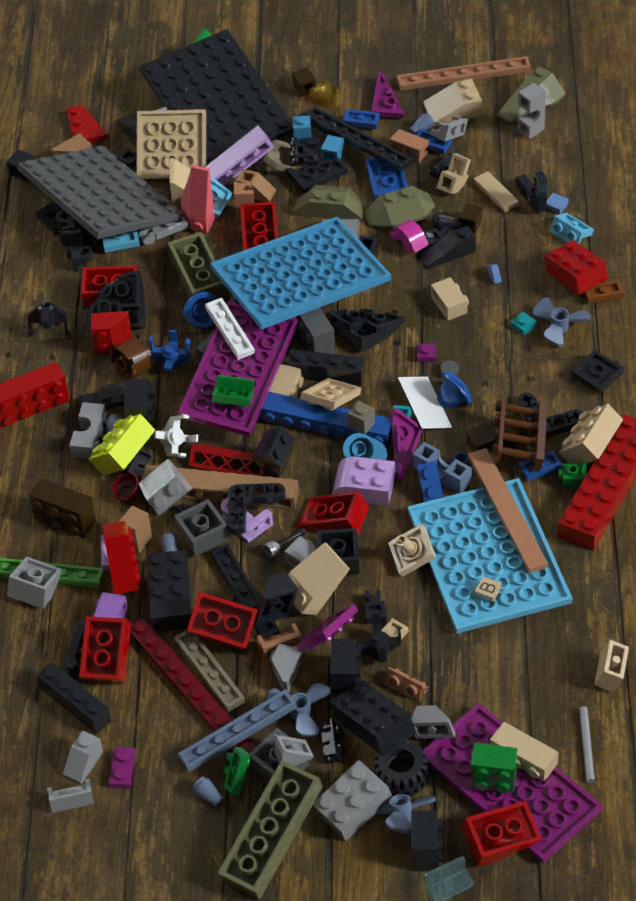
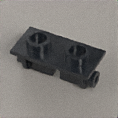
(443, 165)
(140, 459)
(332, 734)

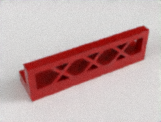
(223, 452)

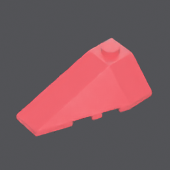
(198, 200)

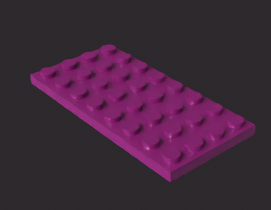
(218, 359)
(556, 804)

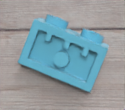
(570, 228)

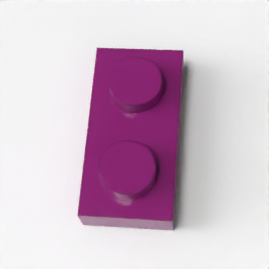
(122, 768)

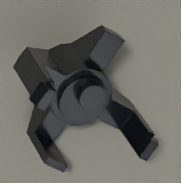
(47, 315)
(379, 642)

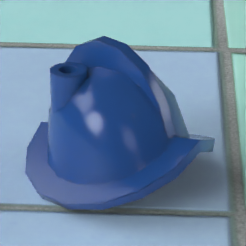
(195, 311)
(452, 391)

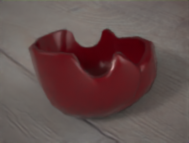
(126, 487)

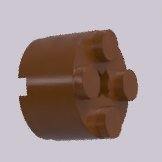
(130, 358)

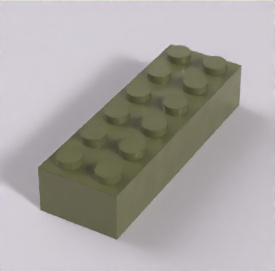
(270, 829)

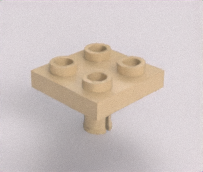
(412, 550)

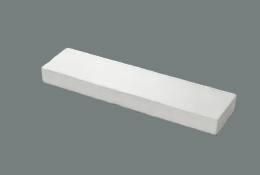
(229, 328)

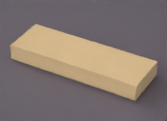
(496, 191)

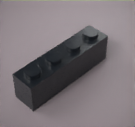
(320, 366)
(74, 698)

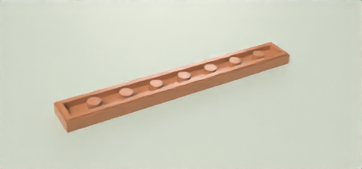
(465, 72)
(508, 511)

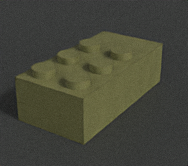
(192, 262)

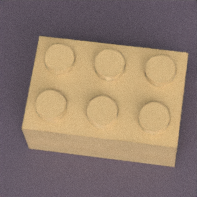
(590, 435)

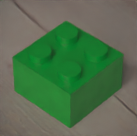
(493, 768)

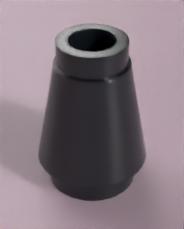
(441, 220)

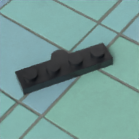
(111, 397)

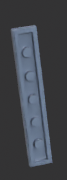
(237, 730)

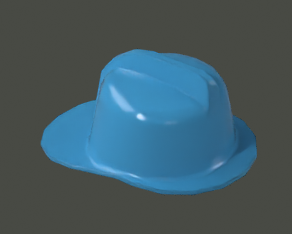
(364, 446)

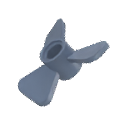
(559, 320)
(305, 725)
(400, 809)

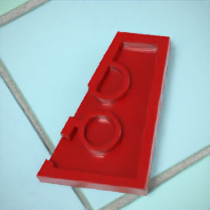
(83, 123)

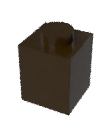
(303, 81)
(471, 216)

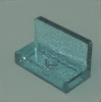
(448, 880)

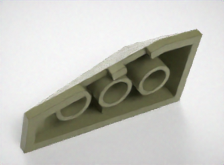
(544, 79)

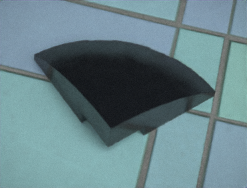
(122, 295)
(365, 327)

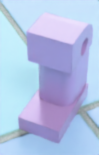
(254, 525)

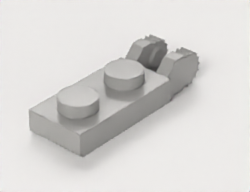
(152, 233)

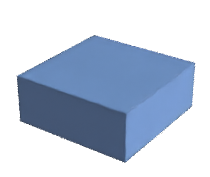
(556, 203)

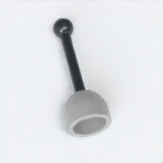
(272, 548)

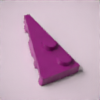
(385, 100)
(405, 440)

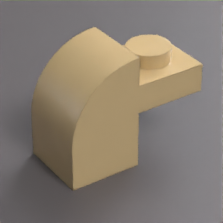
(455, 177)

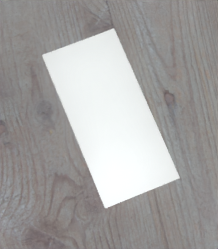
(424, 402)

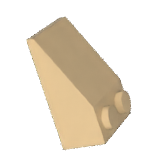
(455, 100)
(317, 579)

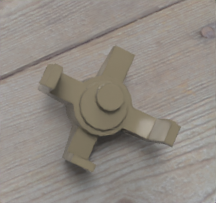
(272, 158)

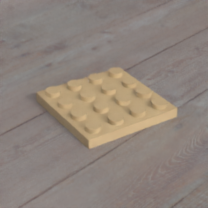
(169, 136)

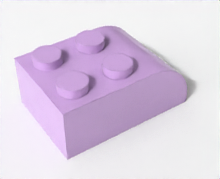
(368, 476)

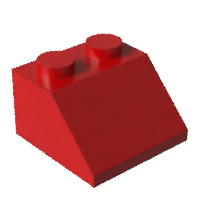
(109, 330)

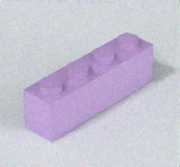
(240, 156)

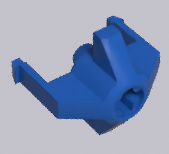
(170, 354)

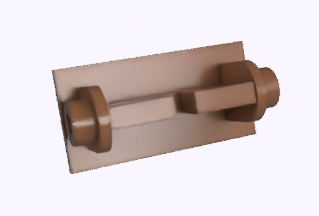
(403, 684)

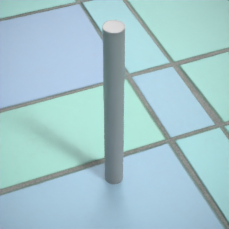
(586, 740)

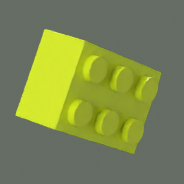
(121, 444)

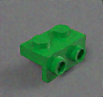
(233, 391)

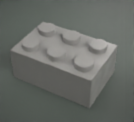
(352, 800)

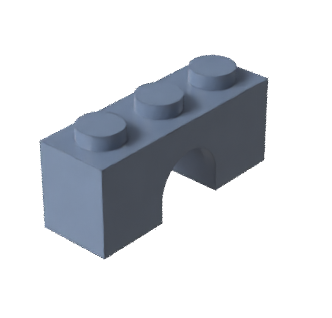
(454, 476)

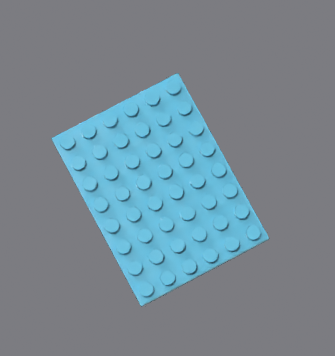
(475, 544)

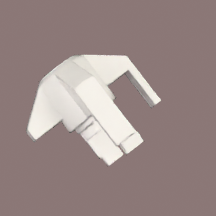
(173, 436)

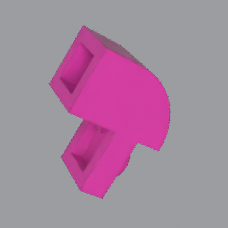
(410, 236)

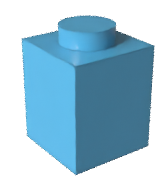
(301, 127)
(332, 148)

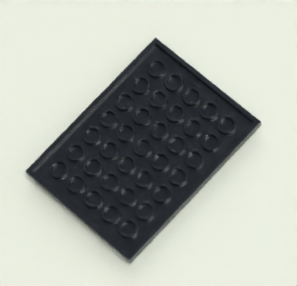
(223, 82)

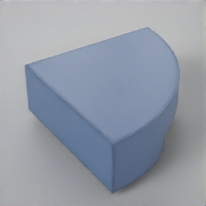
(494, 273)

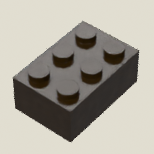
(62, 508)

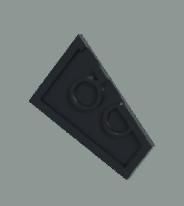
(318, 174)

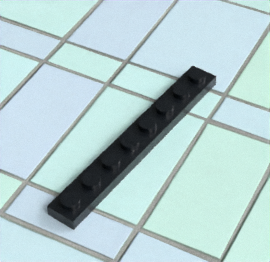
(358, 139)

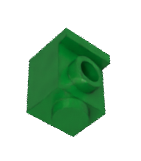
(572, 475)

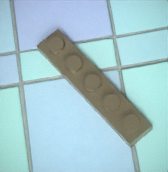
(210, 671)

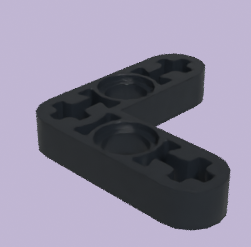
(535, 191)
(551, 429)
(246, 497)

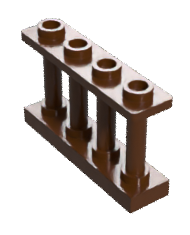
(538, 427)

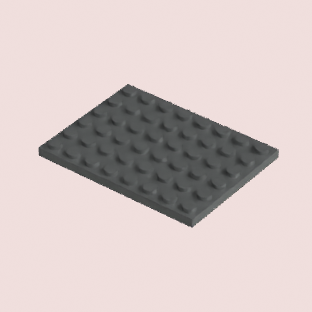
(100, 191)

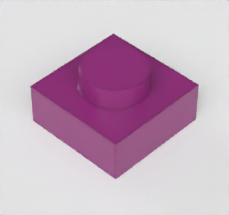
(426, 352)

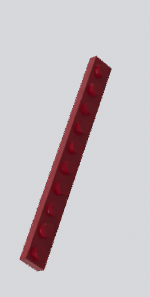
(183, 679)

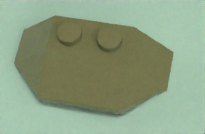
(329, 203)
(399, 206)

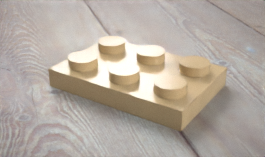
(330, 393)

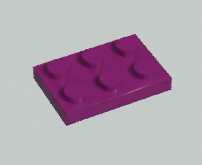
(329, 626)

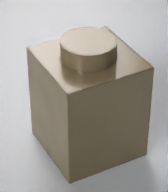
(361, 418)

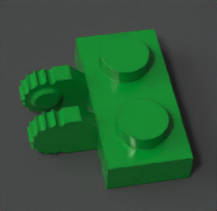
(235, 772)

